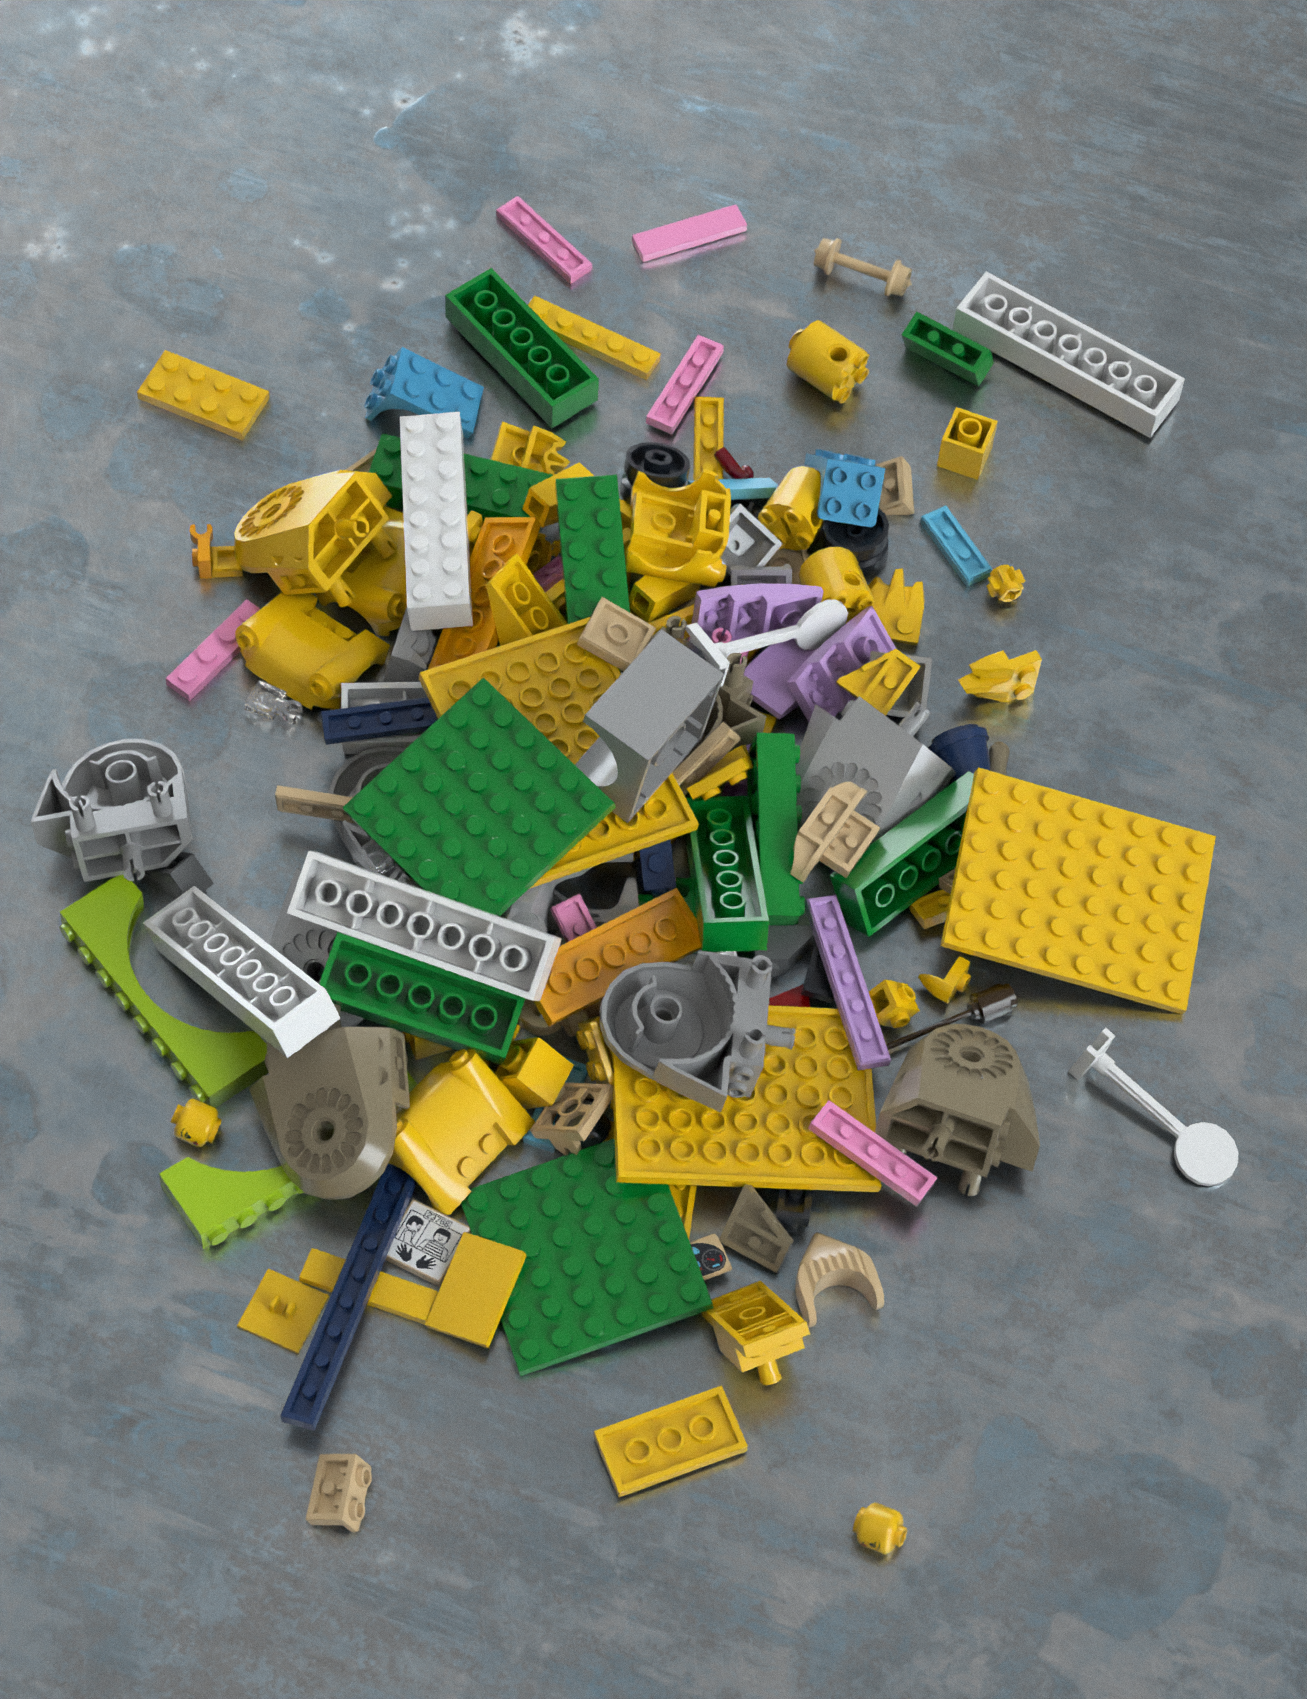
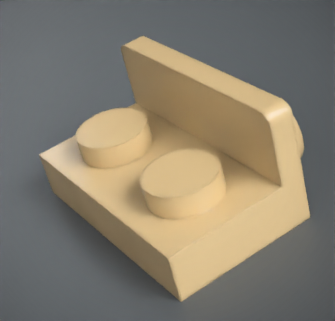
(339, 1491)

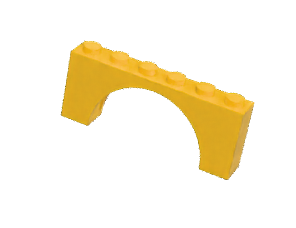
(650, 595)

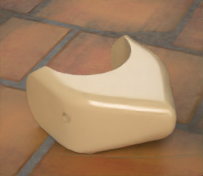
(834, 1263)

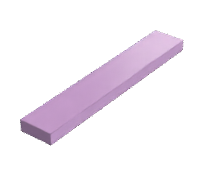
(847, 982)

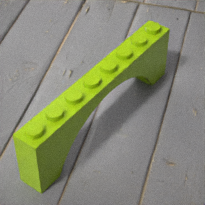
(210, 1061)
(222, 1200)

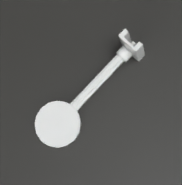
(809, 634)
(1201, 1150)

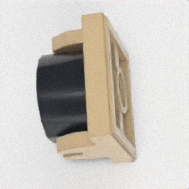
(580, 1117)

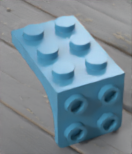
(423, 388)
(848, 487)

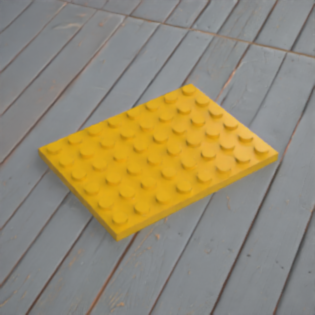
(554, 688)
(1079, 891)
(756, 1137)

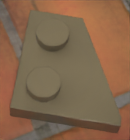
(756, 1231)

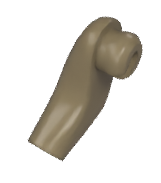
(999, 757)

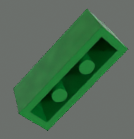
(947, 348)

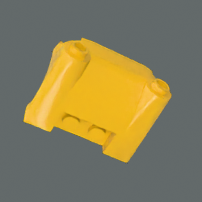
(679, 530)
(378, 581)
(306, 650)
(456, 1128)

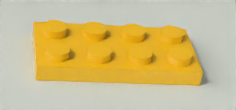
(203, 395)
(670, 1441)

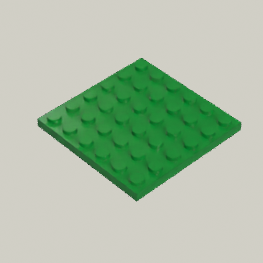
(479, 804)
(598, 1256)

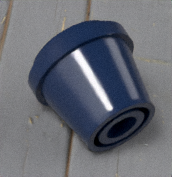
(963, 749)

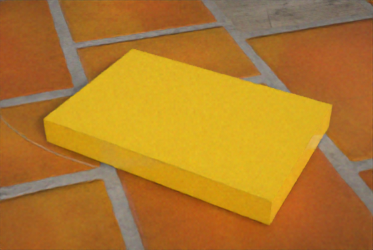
(475, 1289)

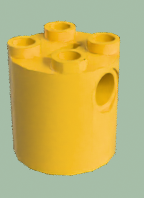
(827, 360)
(793, 509)
(839, 577)

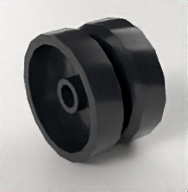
(659, 462)
(866, 543)

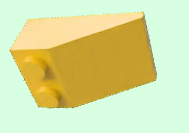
(520, 603)

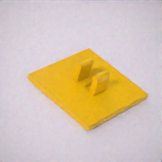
(283, 1311)

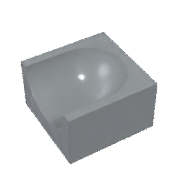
(649, 722)

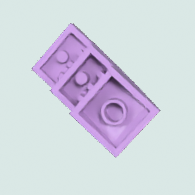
(753, 608)
(839, 655)
(770, 674)

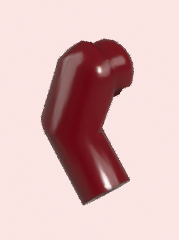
(730, 465)

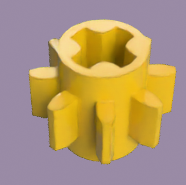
(1005, 583)

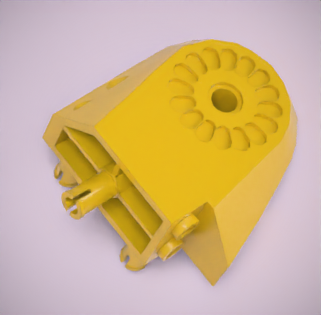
(314, 532)

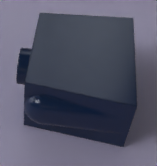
(655, 869)

